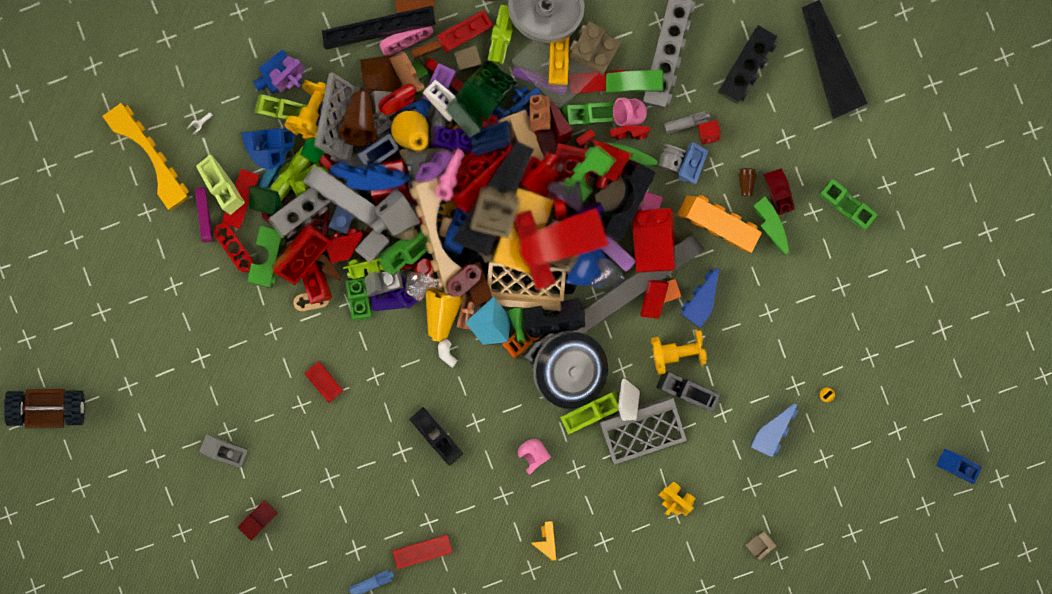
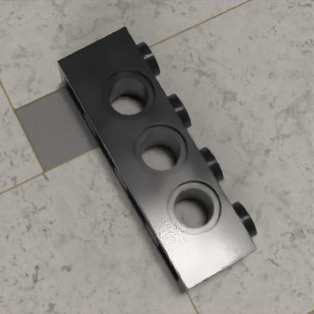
(759, 37)

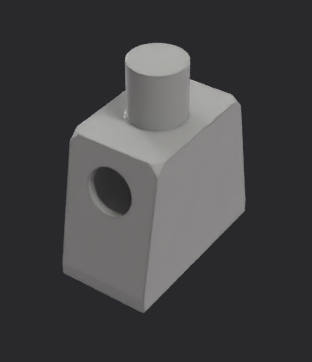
(394, 214)

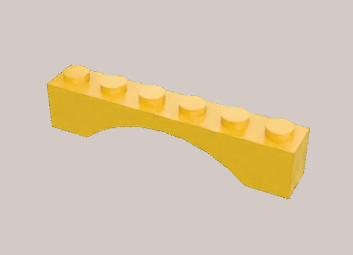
(169, 189)

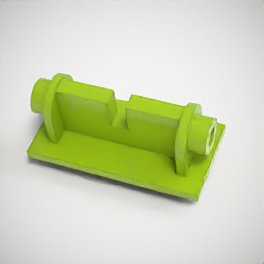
(297, 182)
(358, 267)

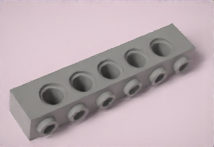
(661, 99)
(295, 207)

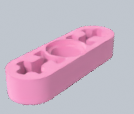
(398, 42)

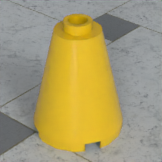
(410, 130)
(441, 313)

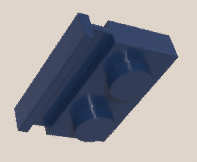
(491, 138)

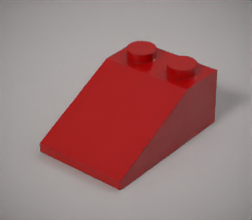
(567, 160)
(654, 240)

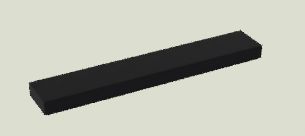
(379, 27)

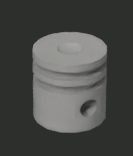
(671, 158)

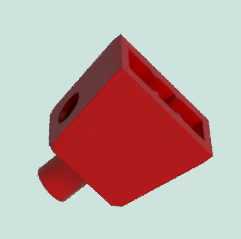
(614, 173)
(539, 174)

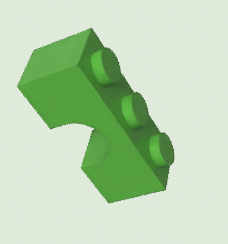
(596, 160)
(848, 206)
(263, 273)

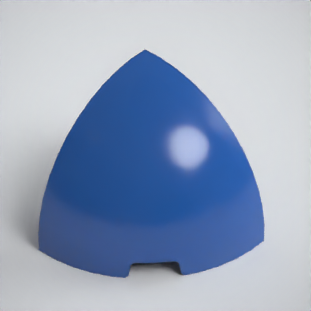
(268, 146)
(586, 268)

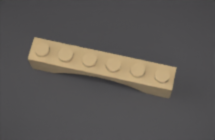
(427, 209)

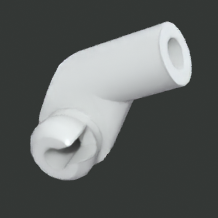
(444, 353)

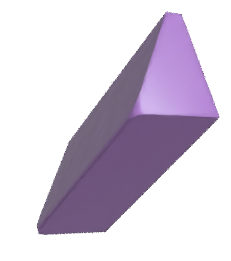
(618, 254)

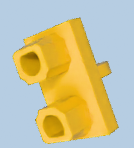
(675, 503)

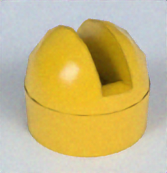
(824, 391)

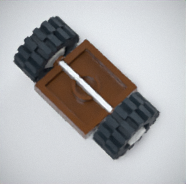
(44, 408)

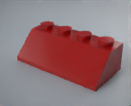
(475, 174)

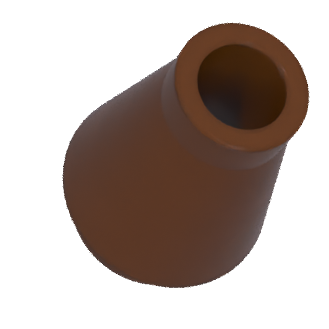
(747, 181)

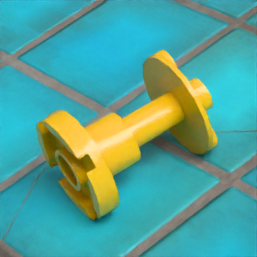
(308, 116)
(671, 353)

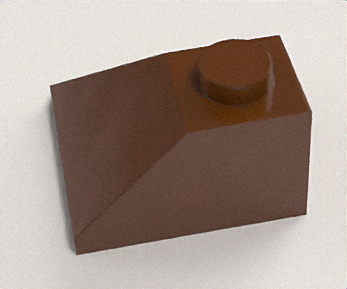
(379, 75)

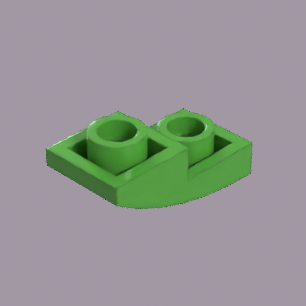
(358, 299)

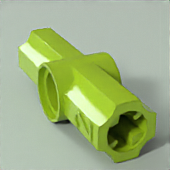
(500, 36)
(288, 172)

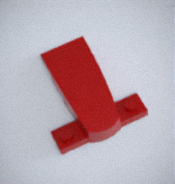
(556, 242)

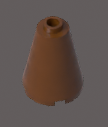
(358, 121)

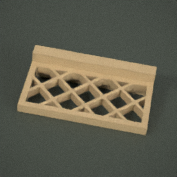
(525, 297)

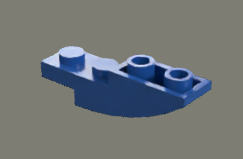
(375, 178)

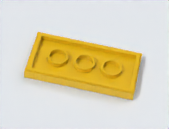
(507, 249)

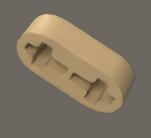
(308, 307)

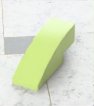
(220, 185)

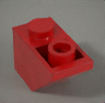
(344, 245)

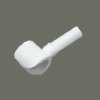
(198, 124)

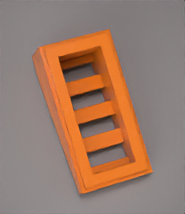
(513, 353)

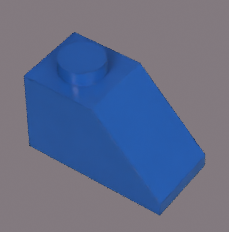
(959, 466)

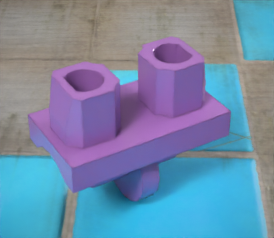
(289, 76)

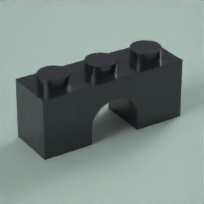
(569, 318)

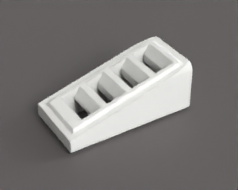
(439, 104)

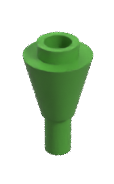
(517, 319)

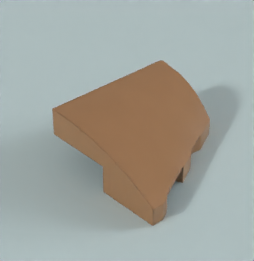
(405, 71)

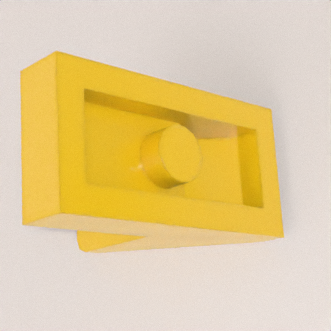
(547, 547)

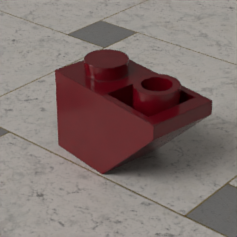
(779, 191)

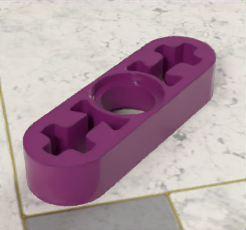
(204, 214)

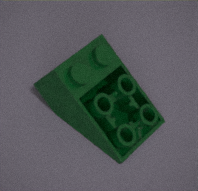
(487, 89)

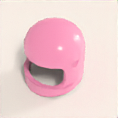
(629, 112)
(534, 452)

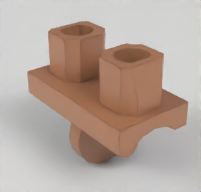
(539, 113)
(467, 310)

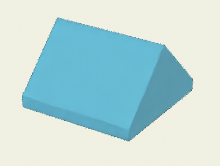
(490, 323)

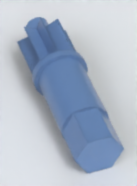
(371, 583)

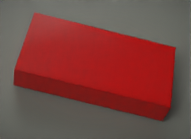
(654, 299)
(324, 382)

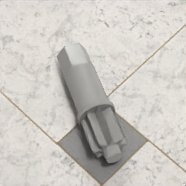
(686, 122)

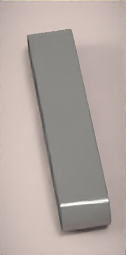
(341, 196)

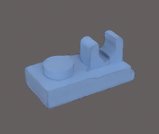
(692, 163)
(341, 220)

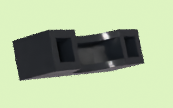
(637, 181)

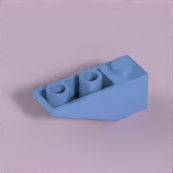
(770, 434)

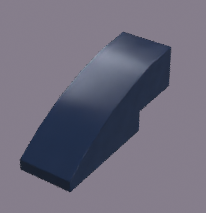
(379, 150)

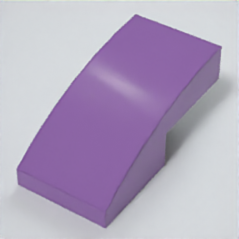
(437, 164)

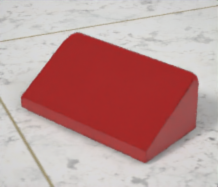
(317, 286)

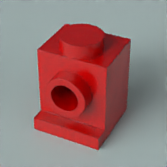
(709, 132)

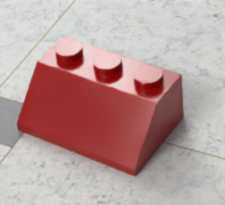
(301, 254)

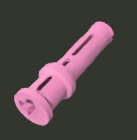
(448, 179)

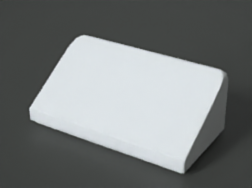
(628, 401)

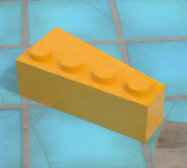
(719, 222)

